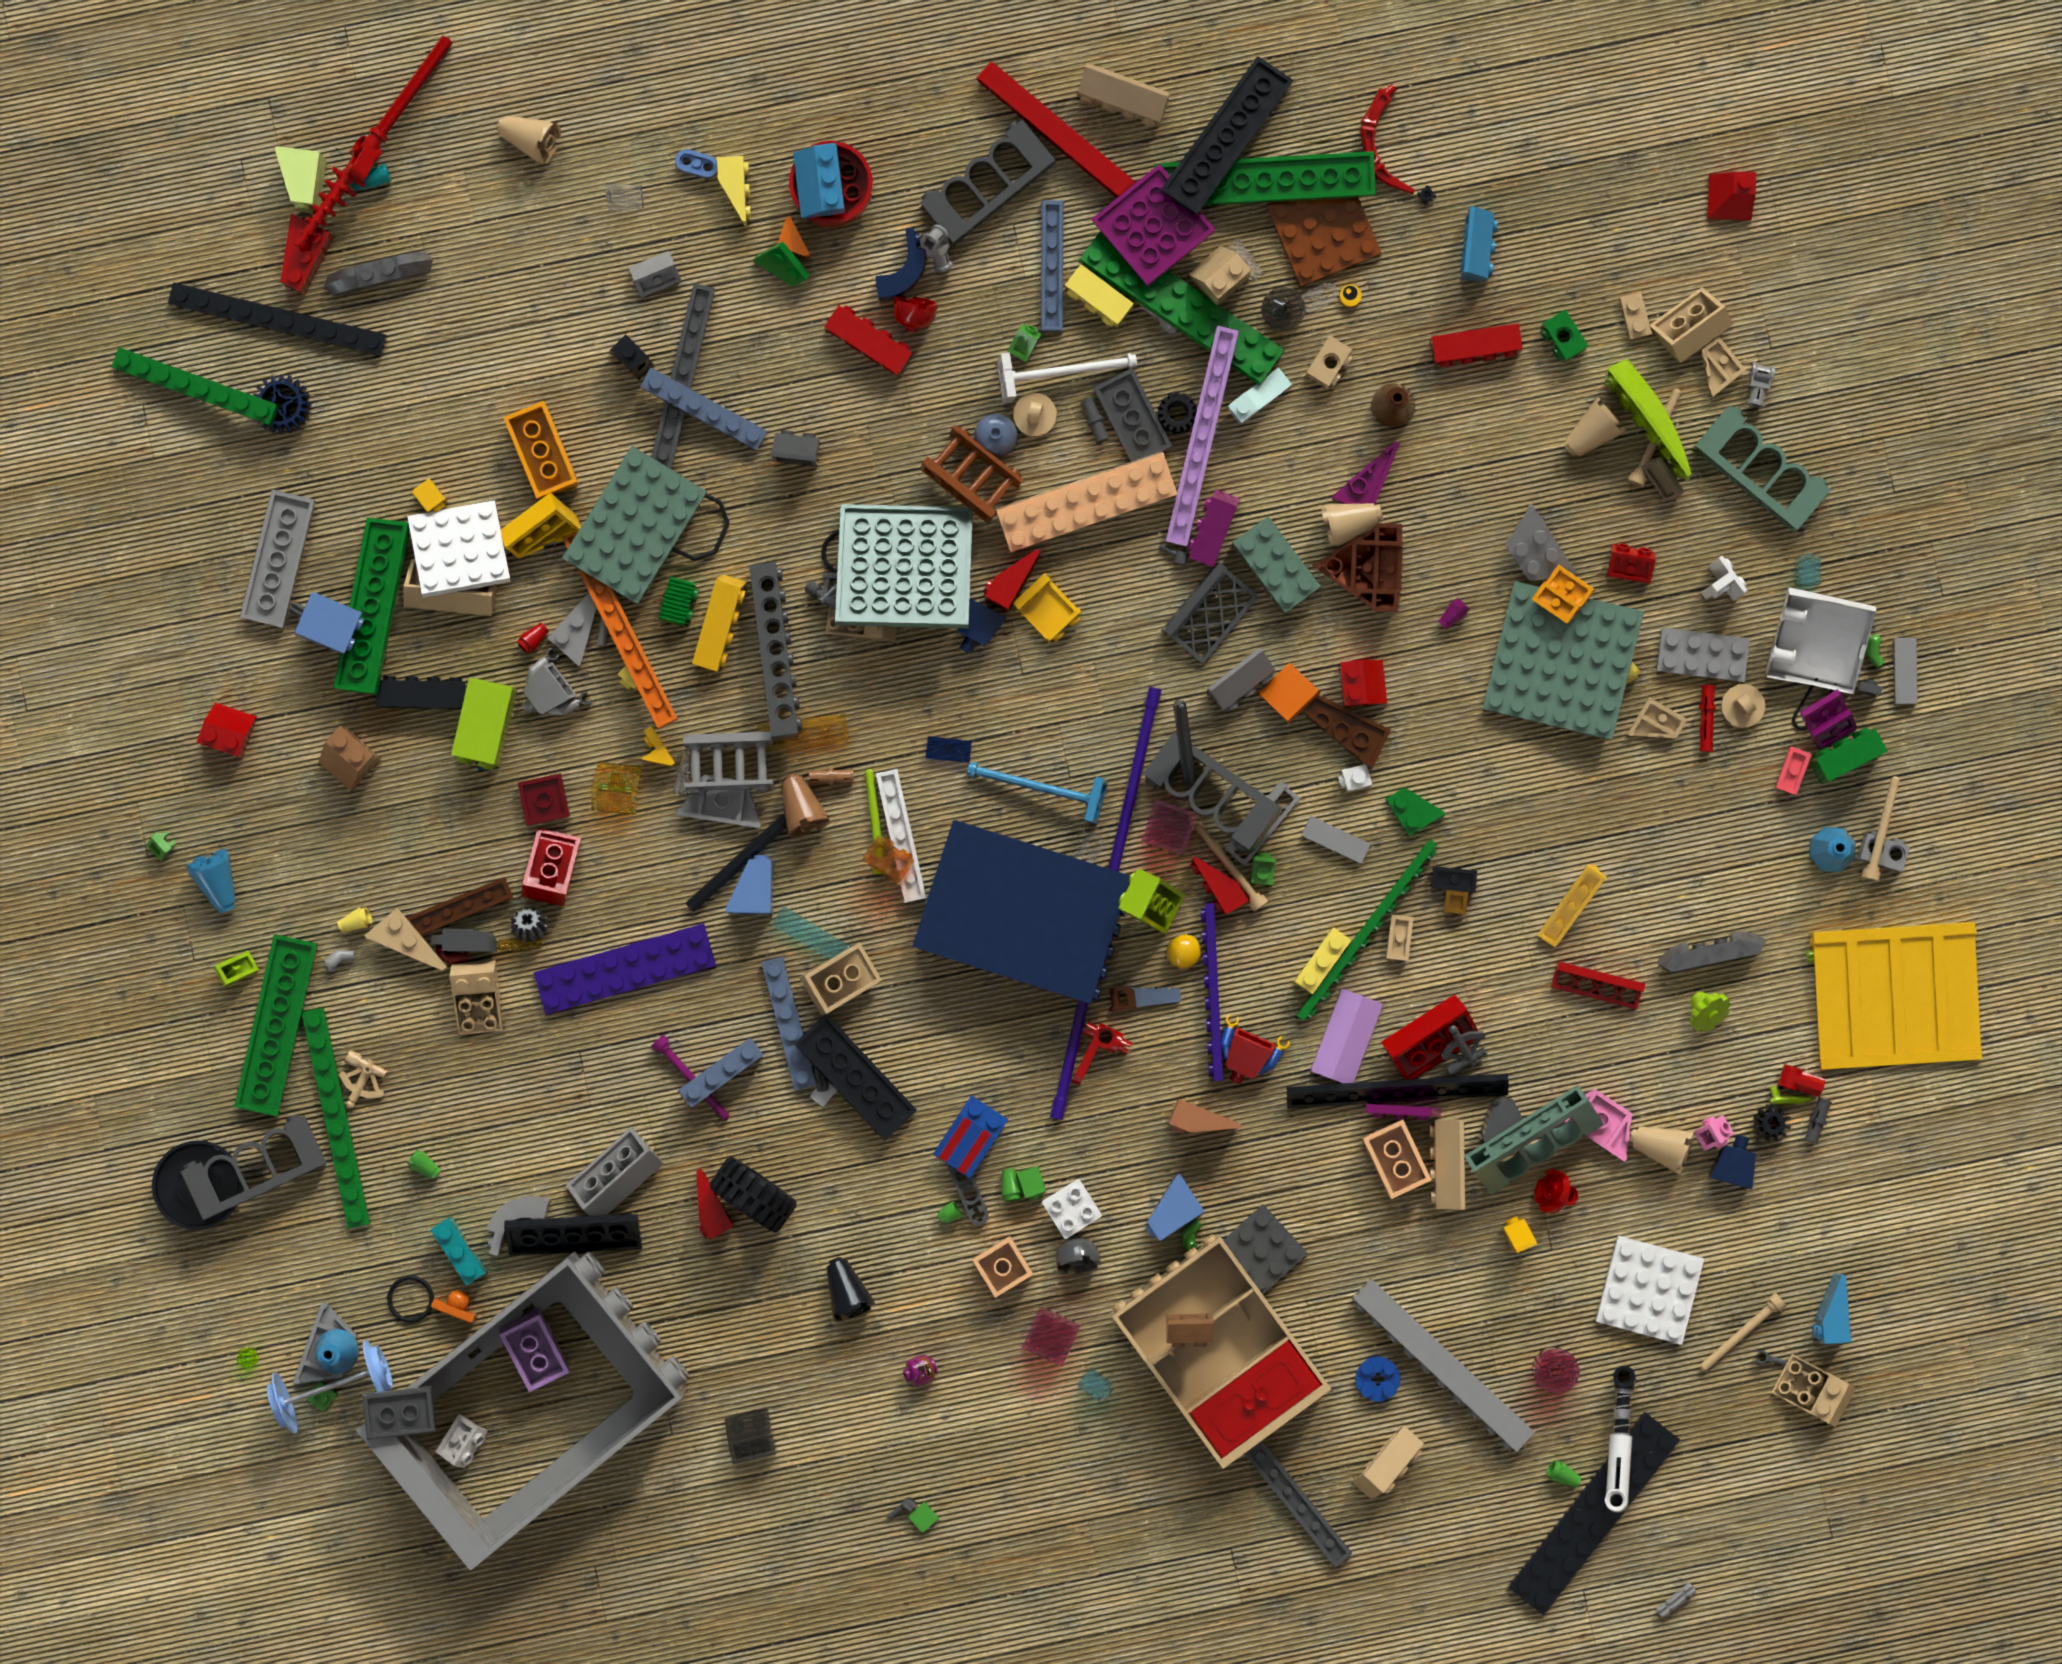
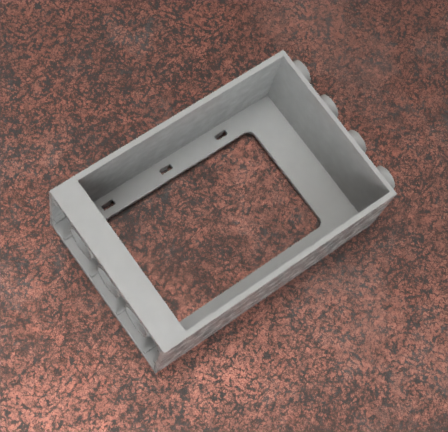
(630, 1350)

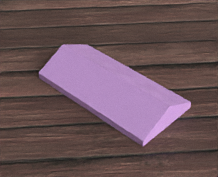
(1346, 1037)

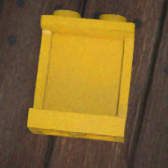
(1047, 609)

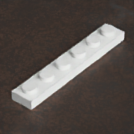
(900, 832)

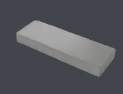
(1905, 670)
(1335, 839)

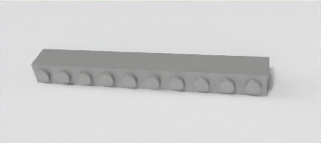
(1443, 1365)

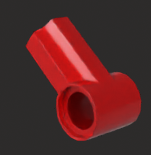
(1796, 1079)

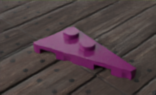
(1369, 481)

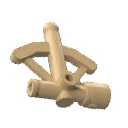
(368, 1070)

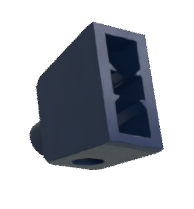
(982, 626)
(1735, 1164)

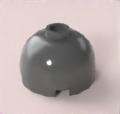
(1077, 1255)

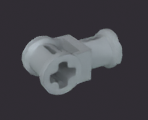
(937, 248)
(1759, 381)

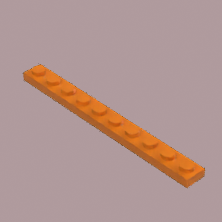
(628, 648)

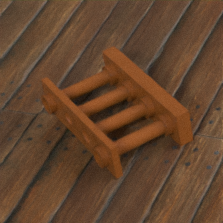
(968, 495)

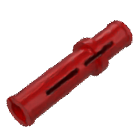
(1707, 718)

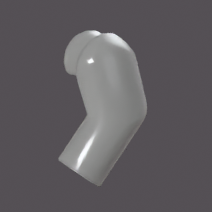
(336, 957)

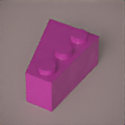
(1213, 527)

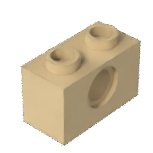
(1331, 349)

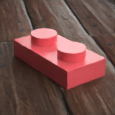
(1793, 770)

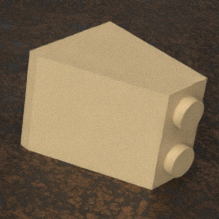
(1220, 274)

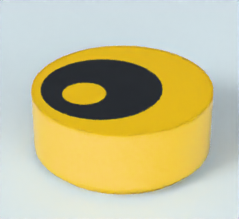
(1350, 295)

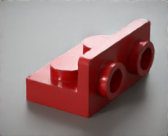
(1631, 563)

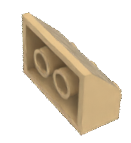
(1691, 324)

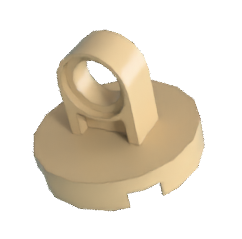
(1034, 414)
(1742, 706)

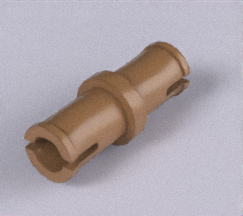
(830, 776)

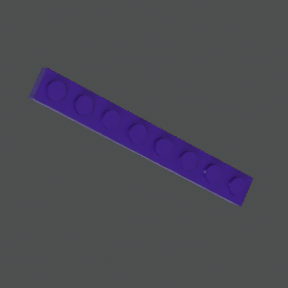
(1212, 1001)

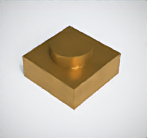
(1455, 902)

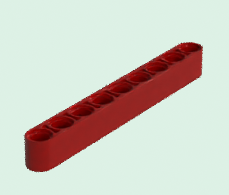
(1054, 130)

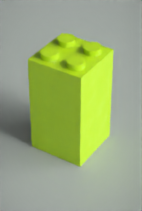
(484, 723)

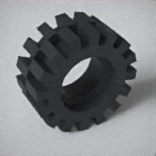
(1177, 426)

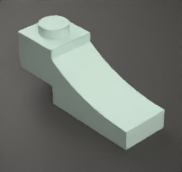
(1259, 396)

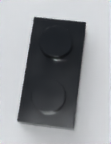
(1454, 879)

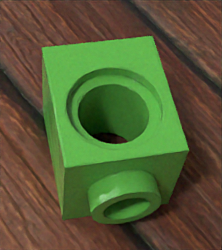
(1032, 1183)

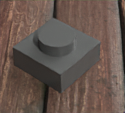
(1869, 687)

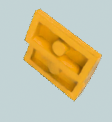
(1563, 594)

